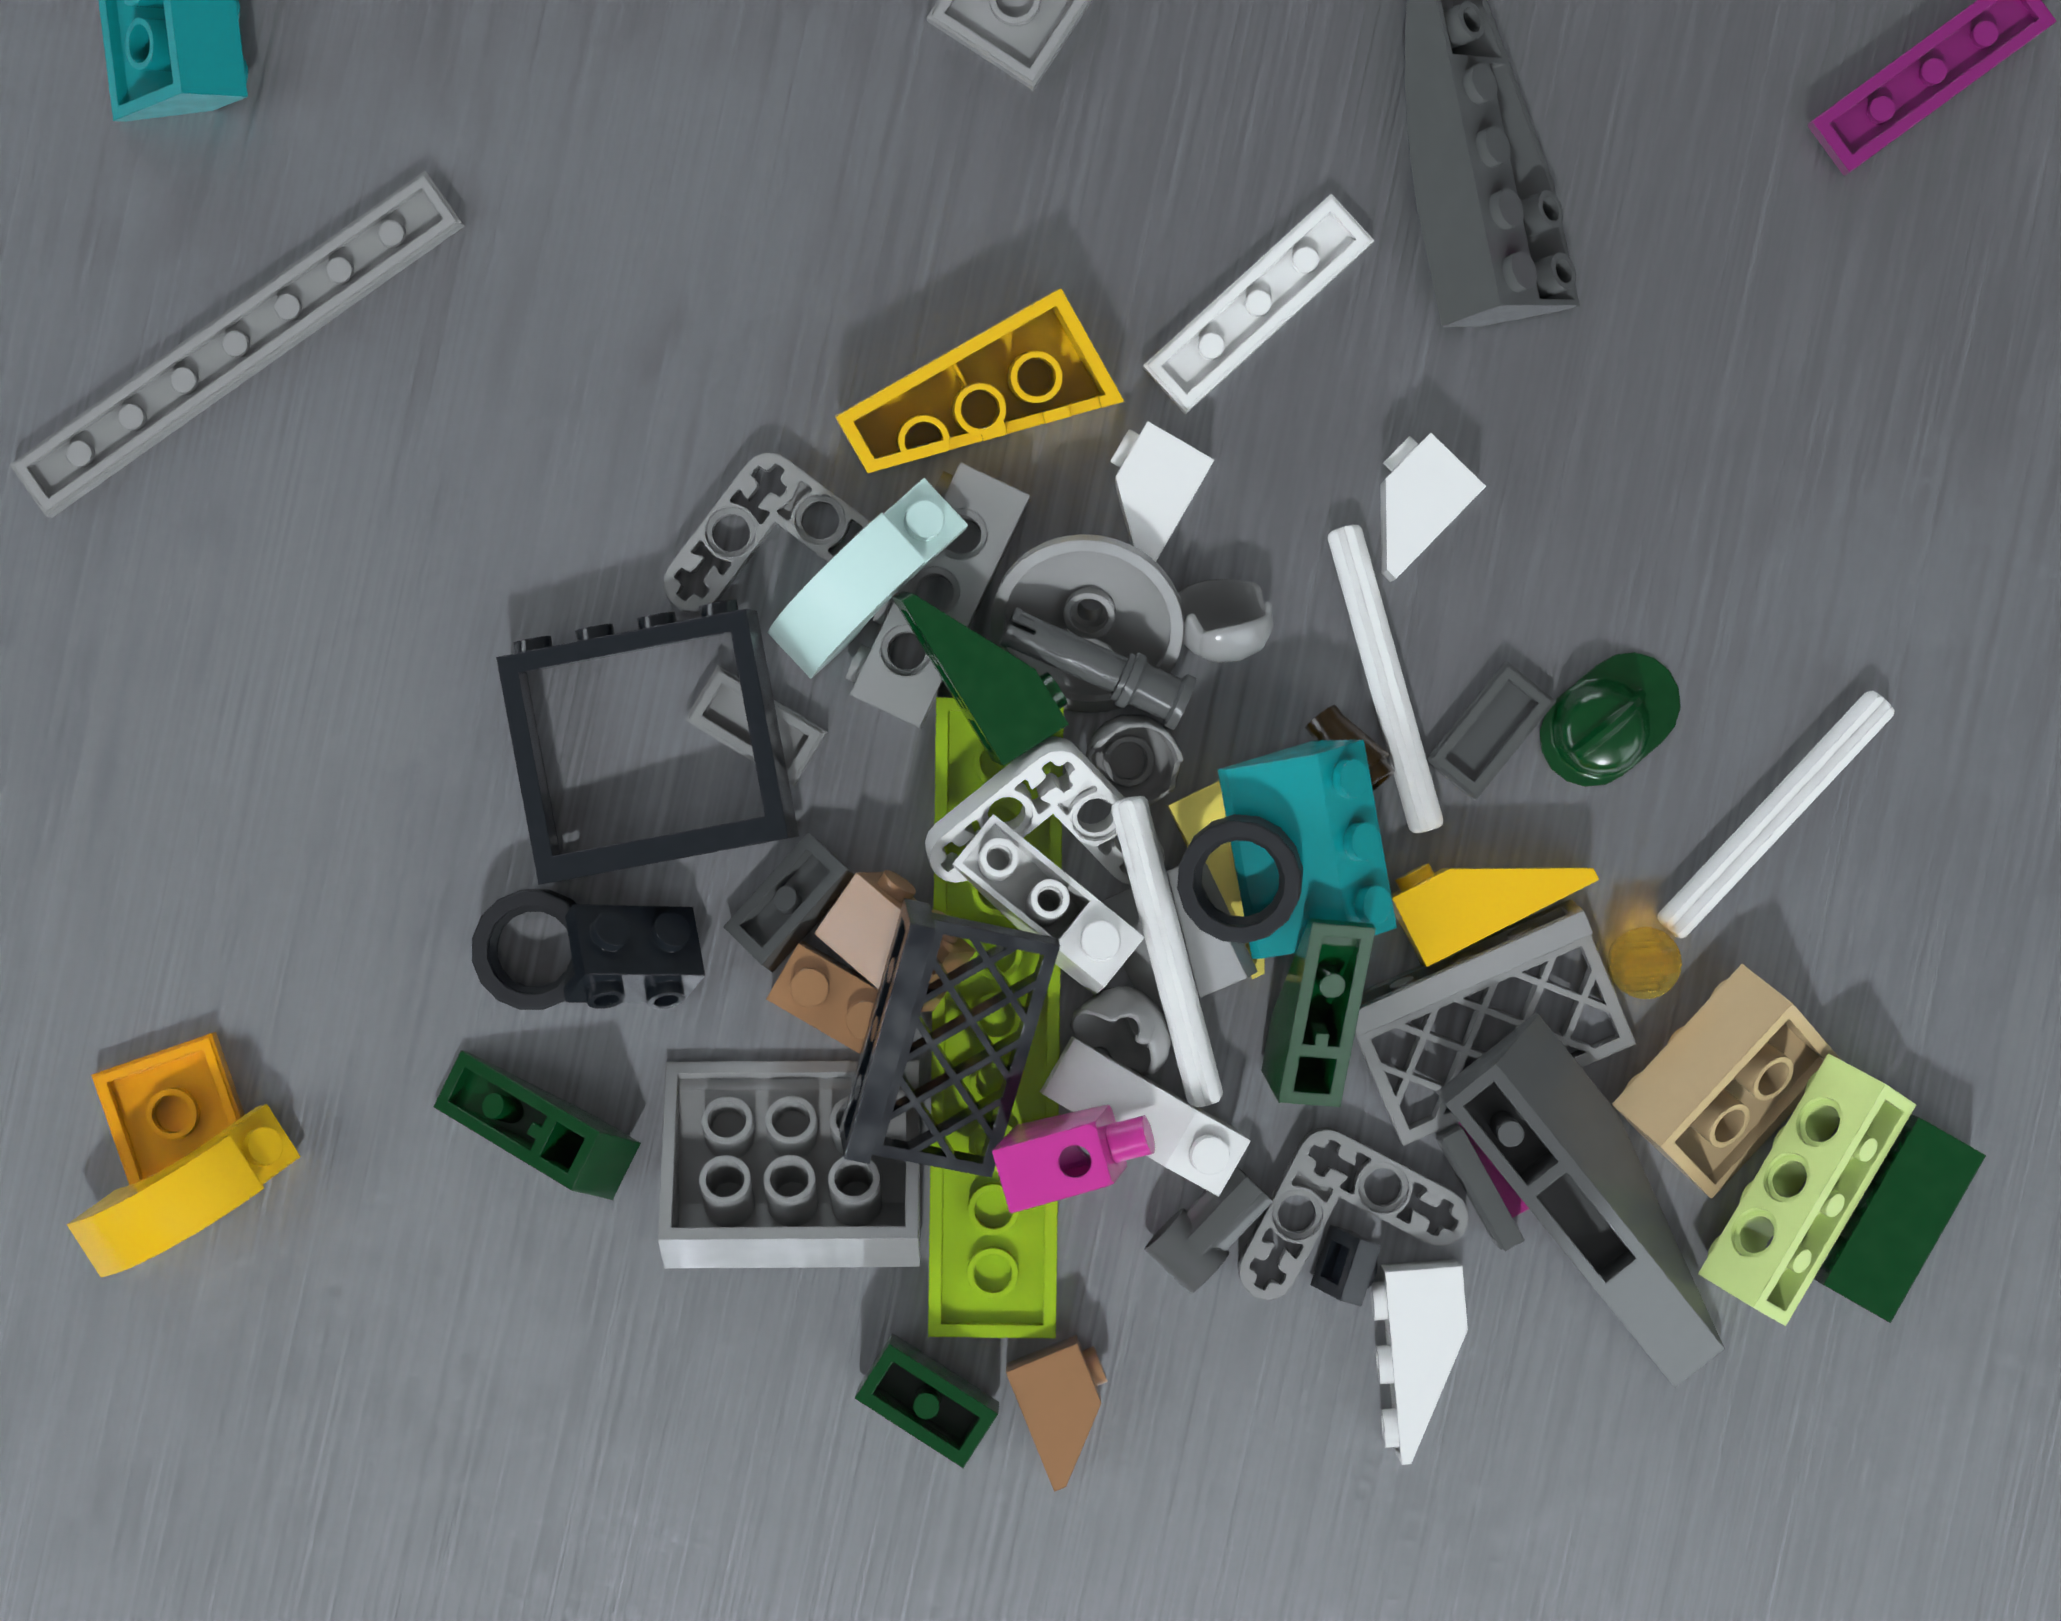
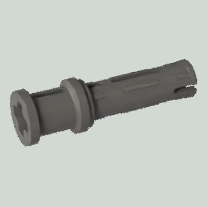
(1127, 678)

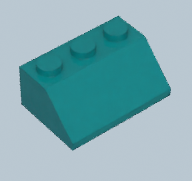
(172, 56)
(1328, 810)

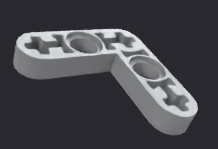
(785, 511)
(1324, 1193)

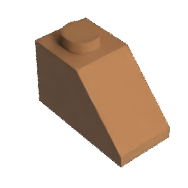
(1058, 1401)

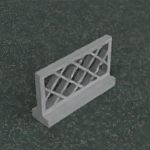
(1475, 969)

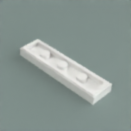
(1258, 304)

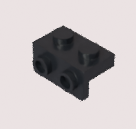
(633, 955)

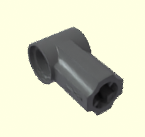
(1197, 1239)

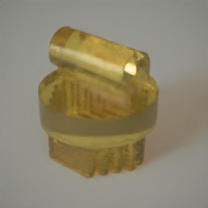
(1644, 962)

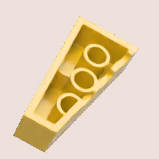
(996, 383)

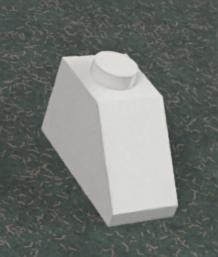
(1156, 484)
(1420, 500)

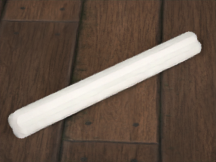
(1385, 678)
(1776, 814)
(1167, 951)

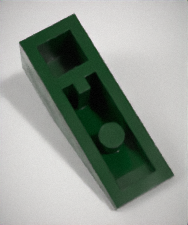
(996, 691)
(1318, 1013)
(537, 1127)

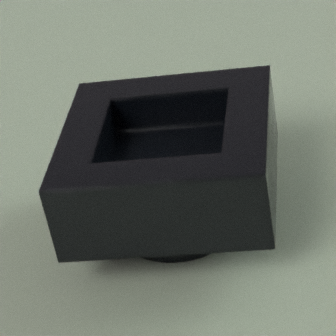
(1346, 1265)

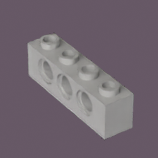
(997, 513)

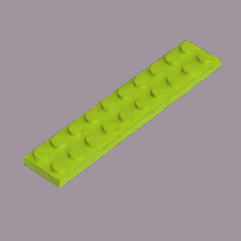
(986, 1265)

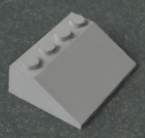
(763, 1173)

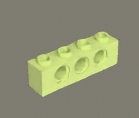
(1835, 1177)

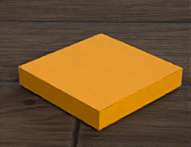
(167, 1104)

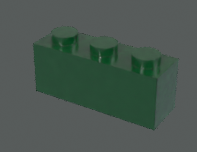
(1900, 1218)

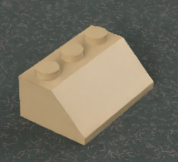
(1725, 1080)

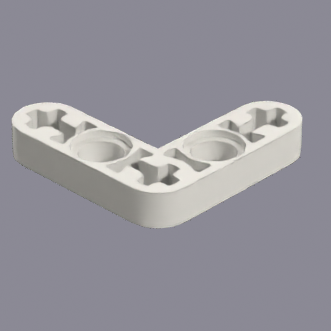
(1056, 796)

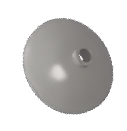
(1136, 598)

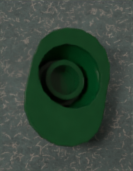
(1610, 719)

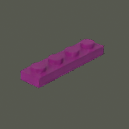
(1926, 78)

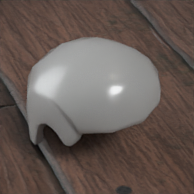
(1225, 619)
(1136, 756)
(1126, 1027)

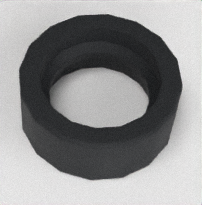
(1230, 927)
(486, 949)

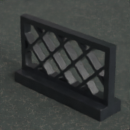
(893, 1028)

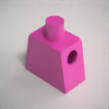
(1045, 1161)

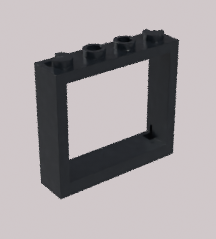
(653, 632)

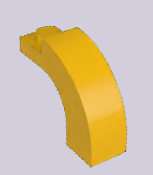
(186, 1196)

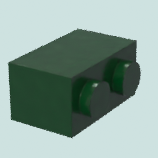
(927, 1400)

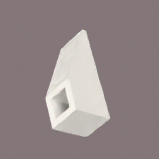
(1049, 903)
(1424, 1333)

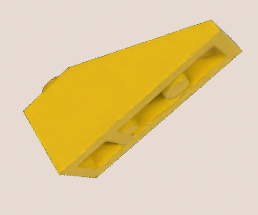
(1463, 905)

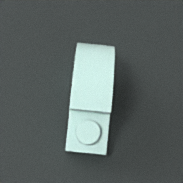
(865, 577)

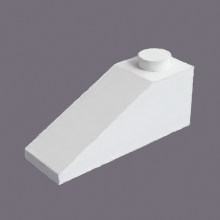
(1184, 1135)

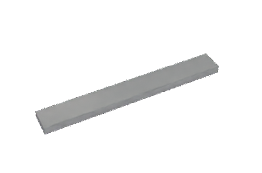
(237, 345)

